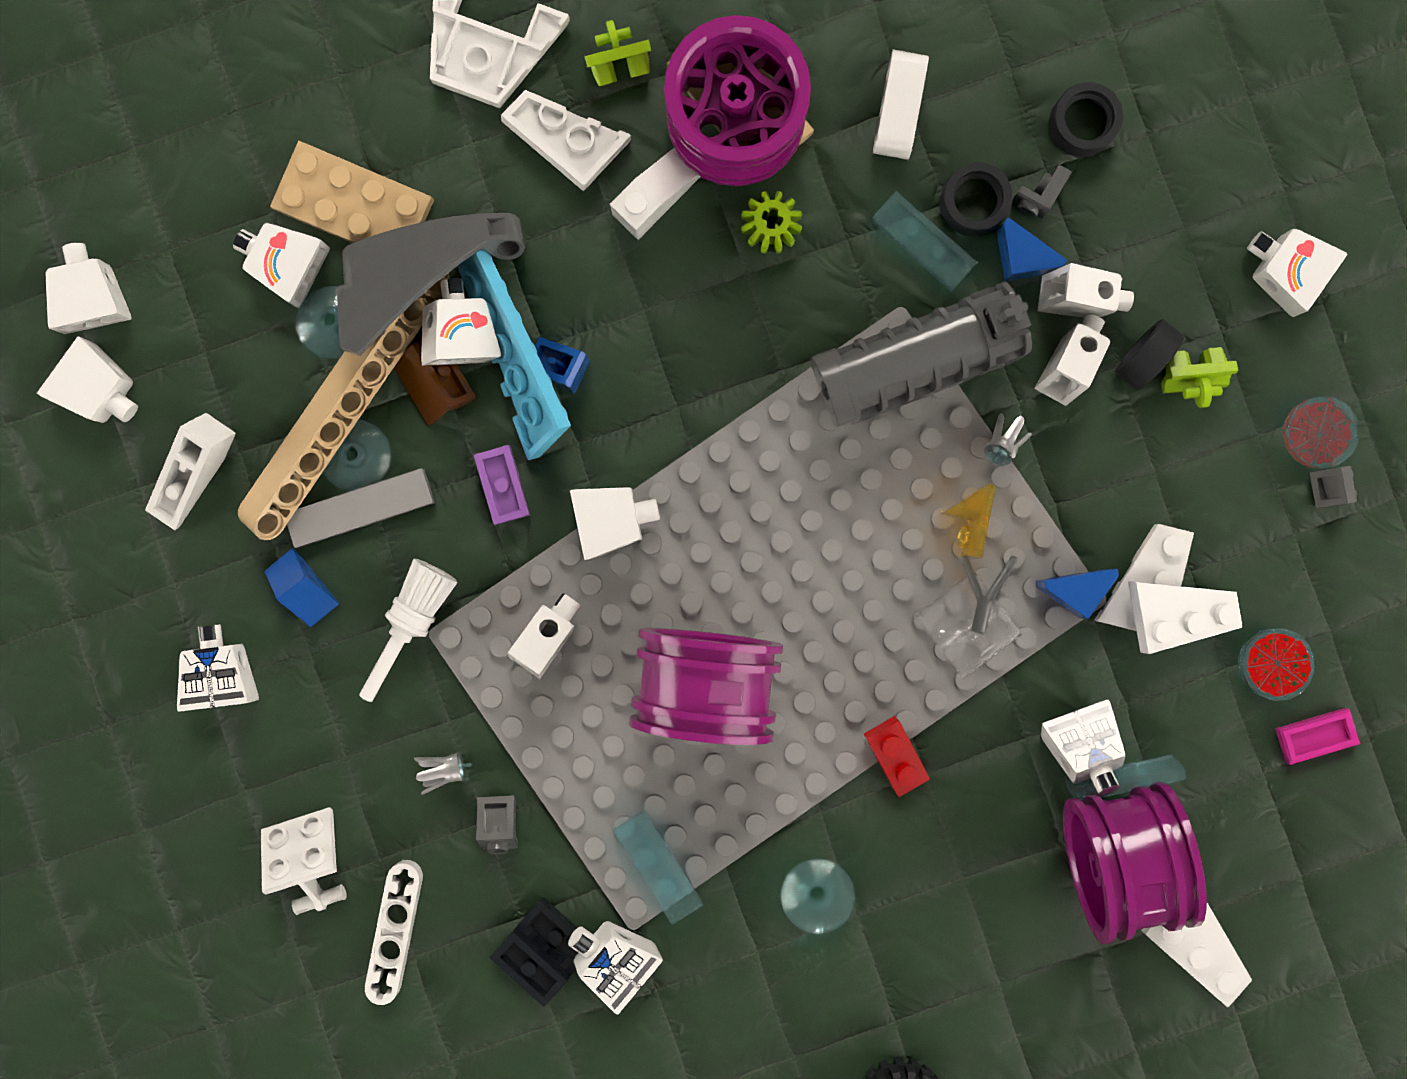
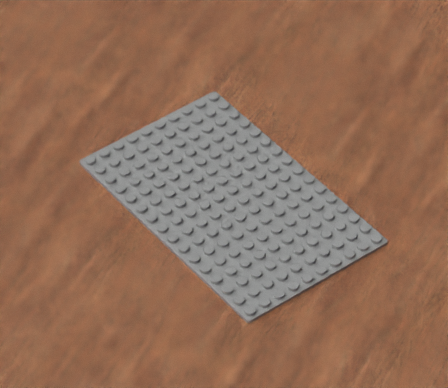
(778, 539)

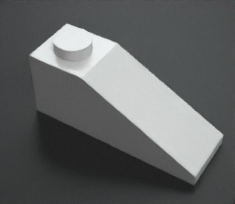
(652, 193)
(189, 468)

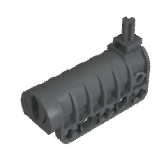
(924, 355)

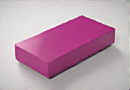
(1317, 736)

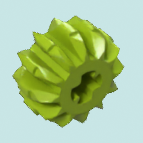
(784, 217)

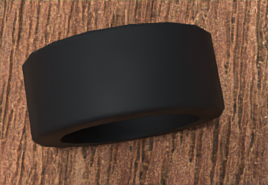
(1102, 97)
(995, 179)
(1149, 354)

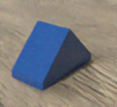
(1024, 253)
(562, 363)
(300, 588)
(1080, 591)

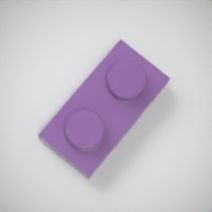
(502, 485)

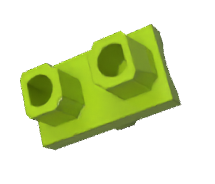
(635, 55)
(1199, 380)

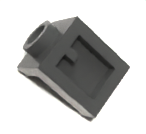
(1048, 188)
(496, 824)

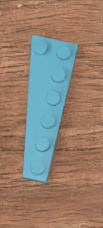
(539, 412)

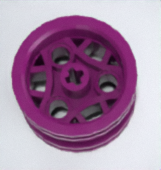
(737, 99)
(705, 686)
(1134, 862)

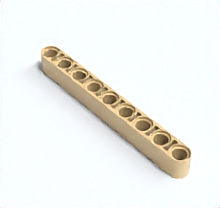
(289, 477)

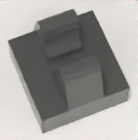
(1333, 487)

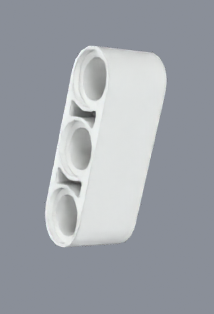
(900, 104)

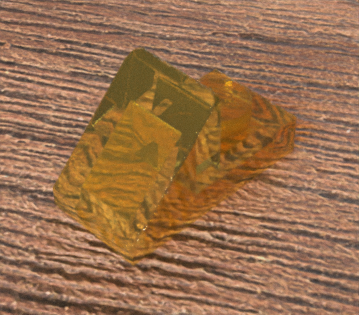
(977, 510)

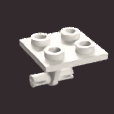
(297, 855)

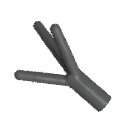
(984, 603)

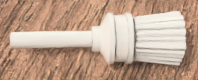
(410, 616)

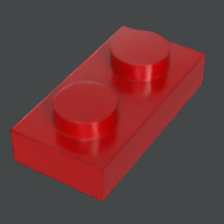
(896, 756)

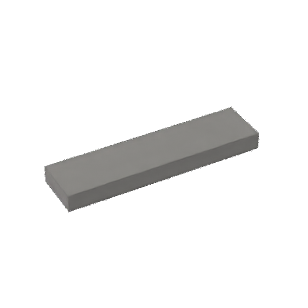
(360, 508)

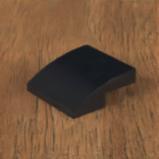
(539, 952)

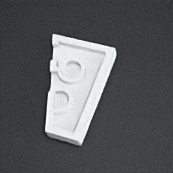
(569, 142)
(1157, 561)
(1180, 615)
(1205, 956)

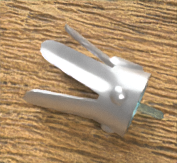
(1004, 448)
(447, 770)

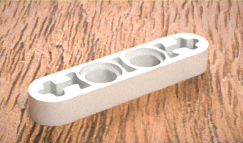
(391, 931)

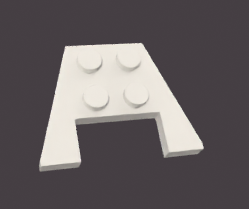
(484, 59)

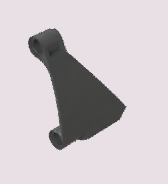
(401, 264)

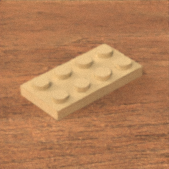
(345, 196)

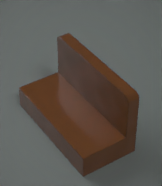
(433, 387)

